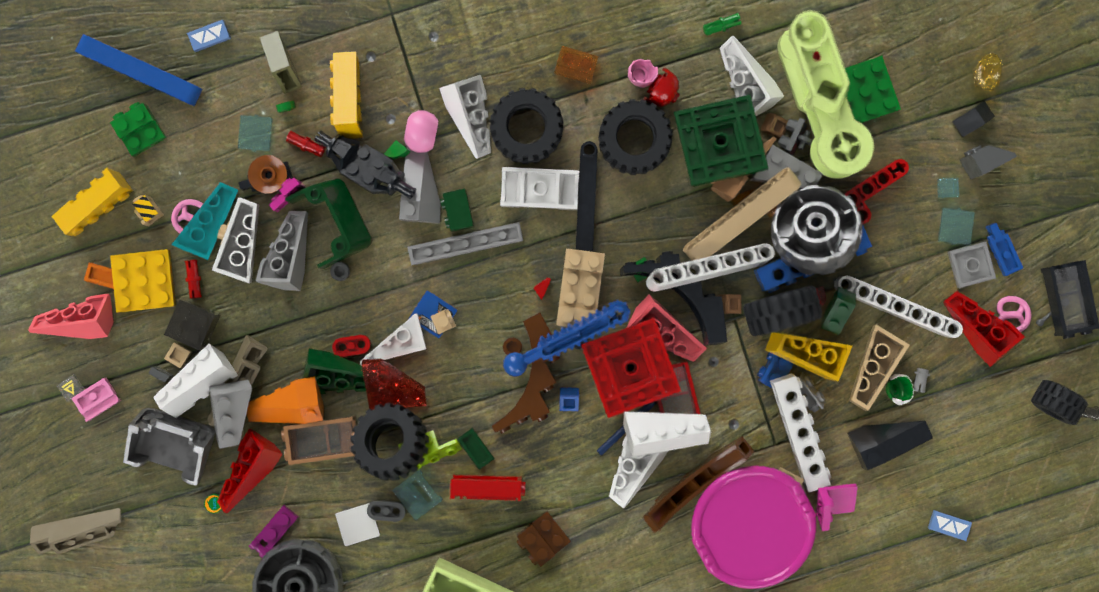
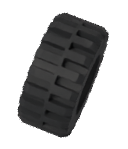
(518, 101)
(635, 111)
(782, 311)
(373, 425)

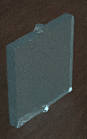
(255, 133)
(956, 226)

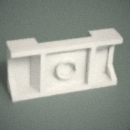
(539, 188)

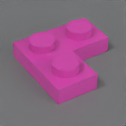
(288, 188)

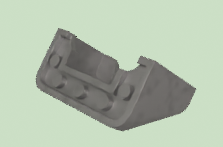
(169, 442)

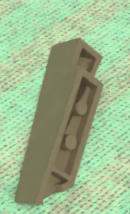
(245, 364)

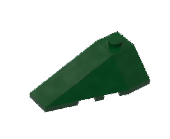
(333, 372)

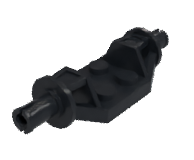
(365, 165)

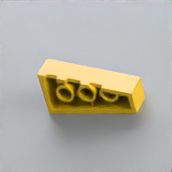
(92, 202)

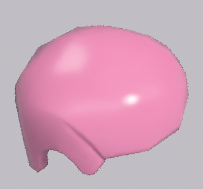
(642, 73)

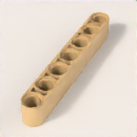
(743, 215)

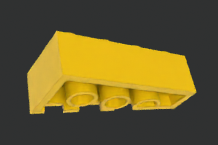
(346, 94)
(814, 355)

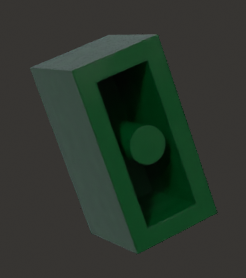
(457, 210)
(838, 310)

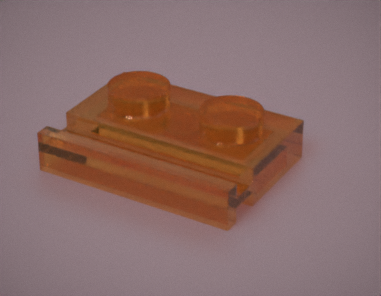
(576, 64)

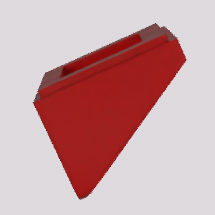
(542, 287)

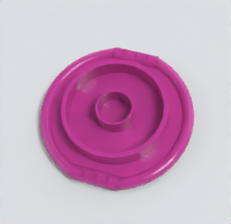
(753, 527)

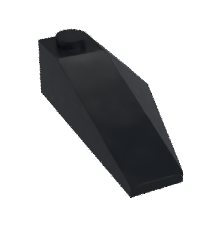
(884, 442)

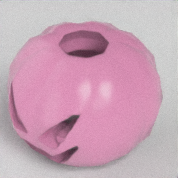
(421, 131)

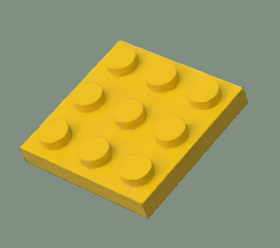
(143, 281)

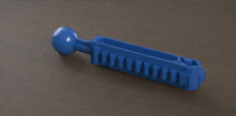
(516, 363)

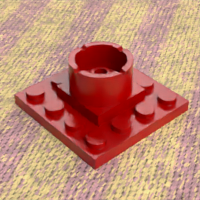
(651, 372)

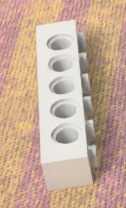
(781, 387)

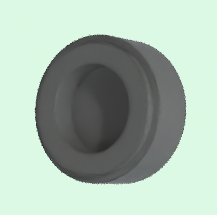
(340, 271)

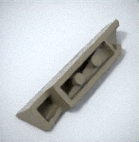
(74, 532)

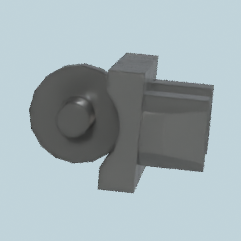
(798, 129)

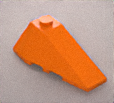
(292, 404)

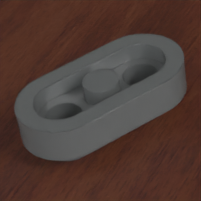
(386, 512)

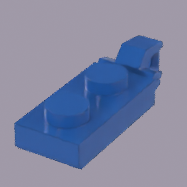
(1003, 250)

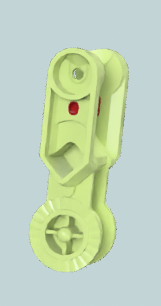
(820, 91)

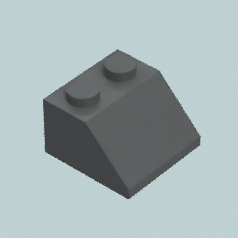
(982, 160)

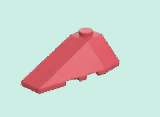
(83, 320)
(673, 333)

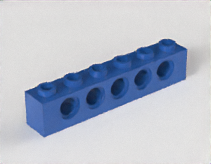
(768, 282)

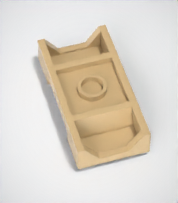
(579, 285)

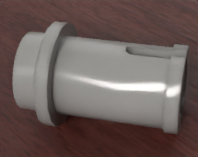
(921, 378)

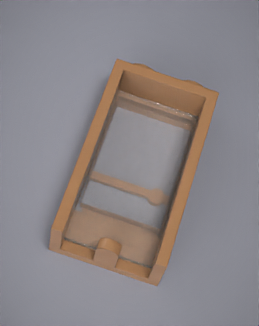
(318, 440)

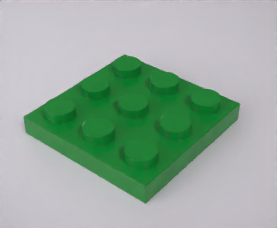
(870, 90)

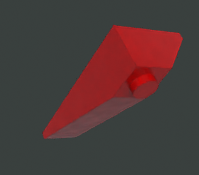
(985, 332)
(253, 464)

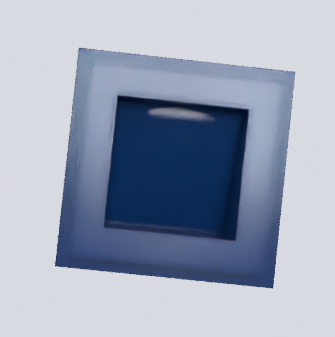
(569, 399)

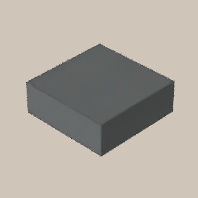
(161, 374)

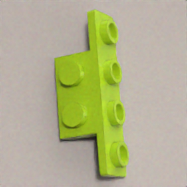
(437, 451)

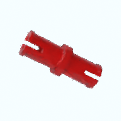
(305, 144)
(193, 279)

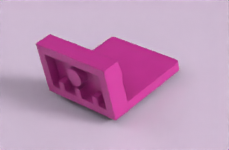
(834, 501)

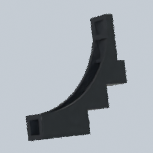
(707, 310)

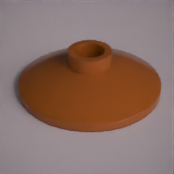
(258, 170)

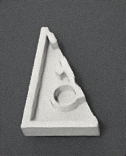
(404, 340)

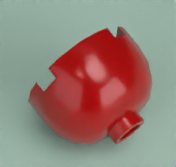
(663, 89)

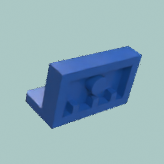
(774, 368)

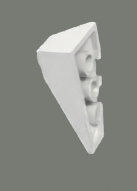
(749, 76)
(467, 108)

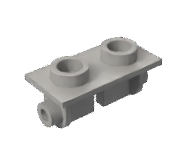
(814, 397)

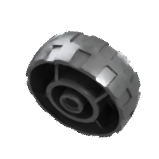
(816, 230)

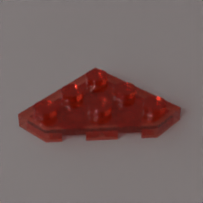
(390, 385)

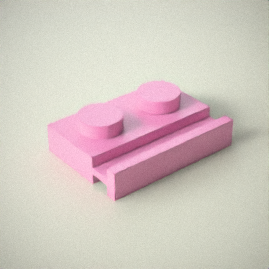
(96, 399)

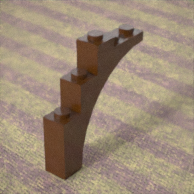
(540, 379)
(695, 481)

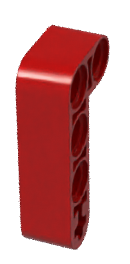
(875, 186)

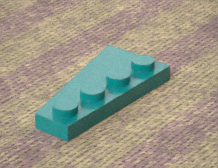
(202, 230)

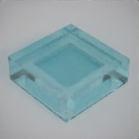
(948, 187)

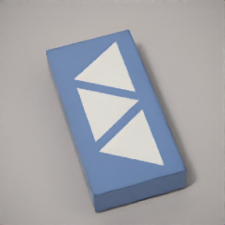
(209, 35)
(949, 525)

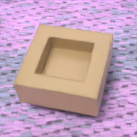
(178, 355)

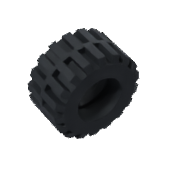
(1059, 402)

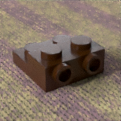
(542, 539)

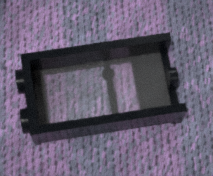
(1070, 299)

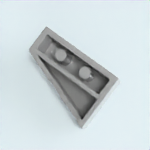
(779, 160)

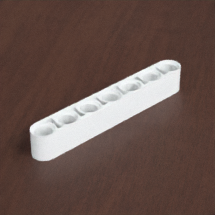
(703, 272)
(907, 308)

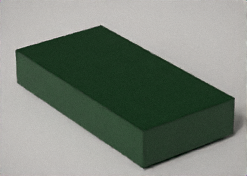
(475, 448)

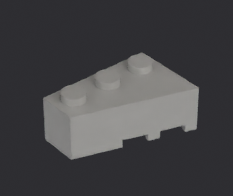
(229, 411)

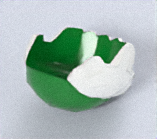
(900, 389)

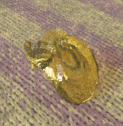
(988, 72)

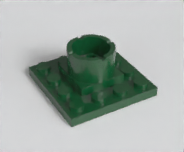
(724, 123)

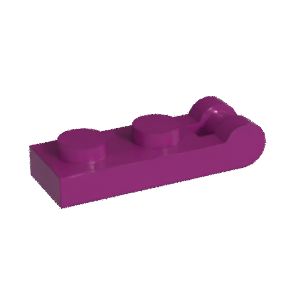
(274, 530)

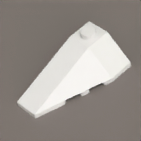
(632, 473)

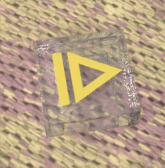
(70, 387)

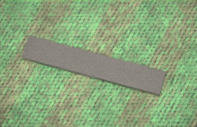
(465, 243)

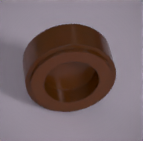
(512, 345)

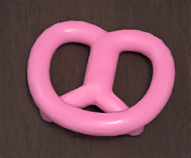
(175, 219)
(1015, 314)

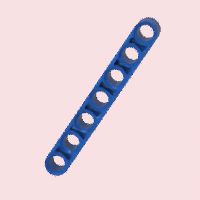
(138, 70)

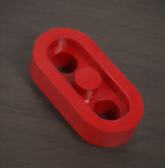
(352, 346)

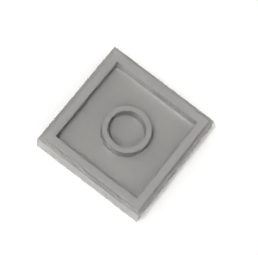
(971, 265)

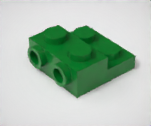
(137, 128)

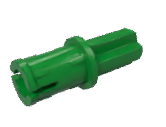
(721, 24)

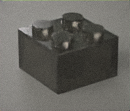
(192, 324)

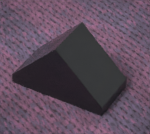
(973, 119)

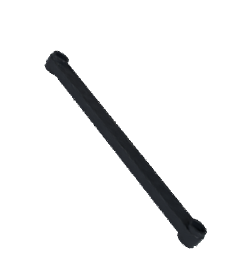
(586, 201)

